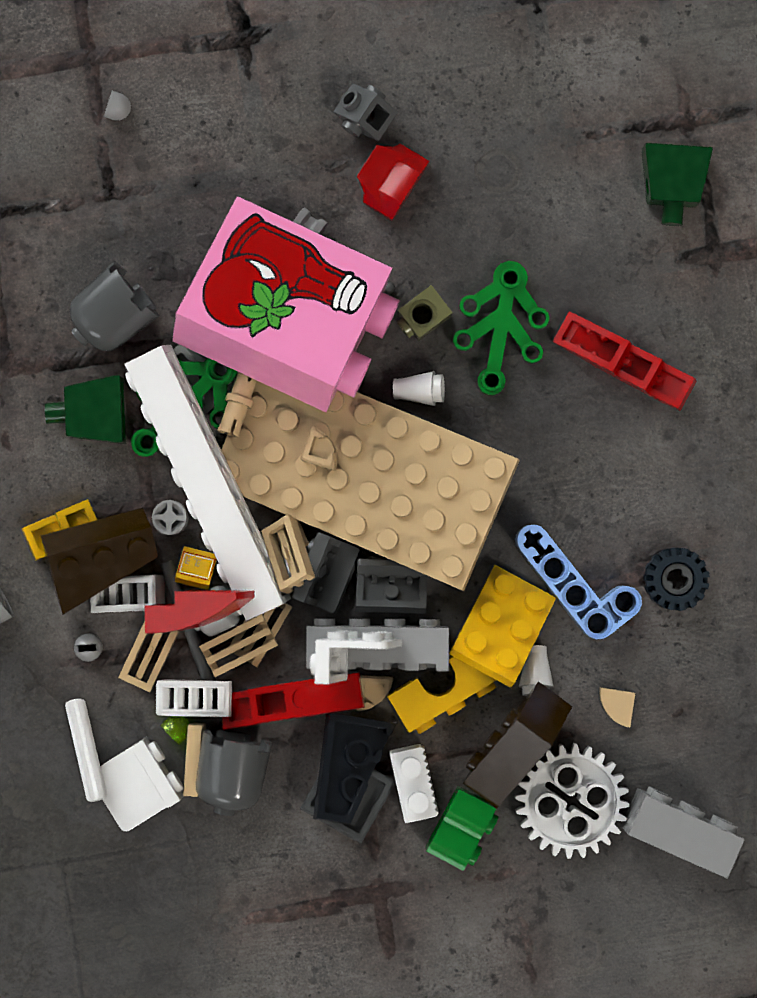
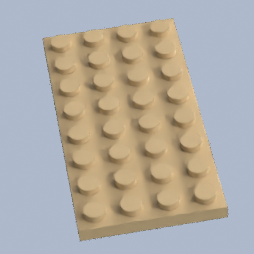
(396, 484)

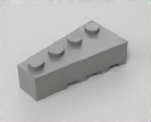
(421, 646)

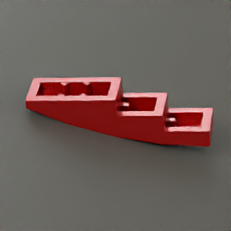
(624, 361)

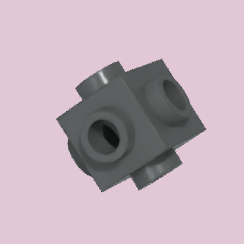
(365, 112)

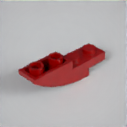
(293, 701)

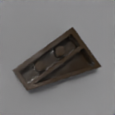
(97, 555)
(518, 745)

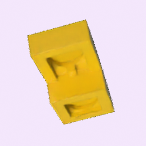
(66, 518)

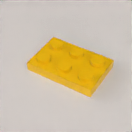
(502, 626)

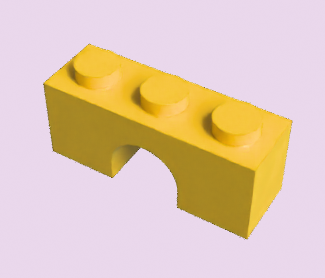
(420, 707)

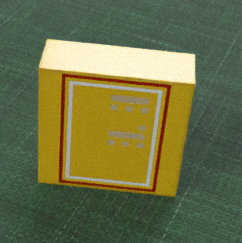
(196, 568)

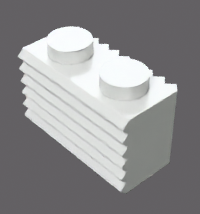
(414, 783)

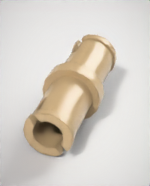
(237, 404)

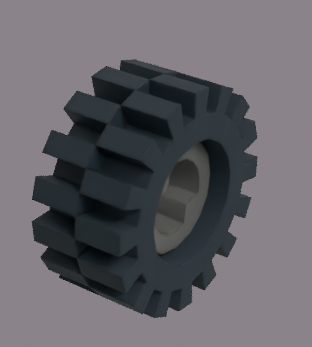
(662, 591)

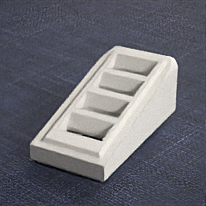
(156, 594)
(171, 698)

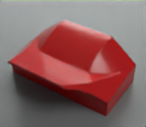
(390, 178)

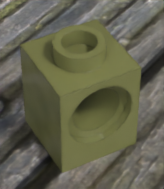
(430, 299)

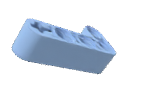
(570, 577)

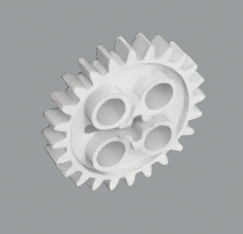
(554, 826)

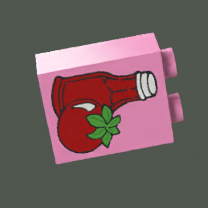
(285, 306)

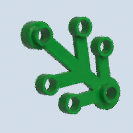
(502, 322)
(200, 388)

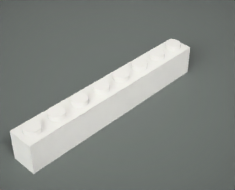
(205, 478)

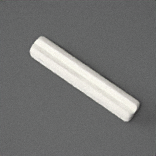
(85, 750)

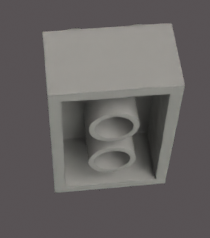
(683, 831)

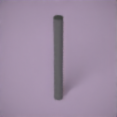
(192, 636)

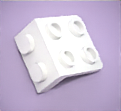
(331, 653)
(139, 784)

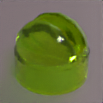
(176, 728)

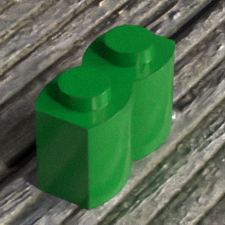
(461, 828)

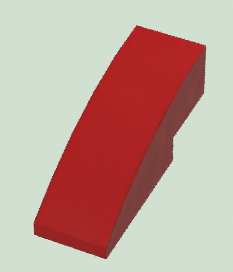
(194, 609)

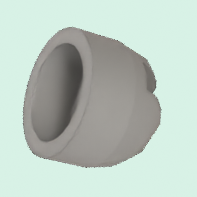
(117, 107)
(86, 639)

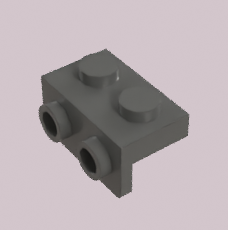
(333, 568)
(389, 587)

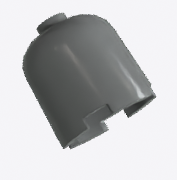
(110, 310)
(231, 770)

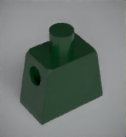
(674, 177)
(92, 410)

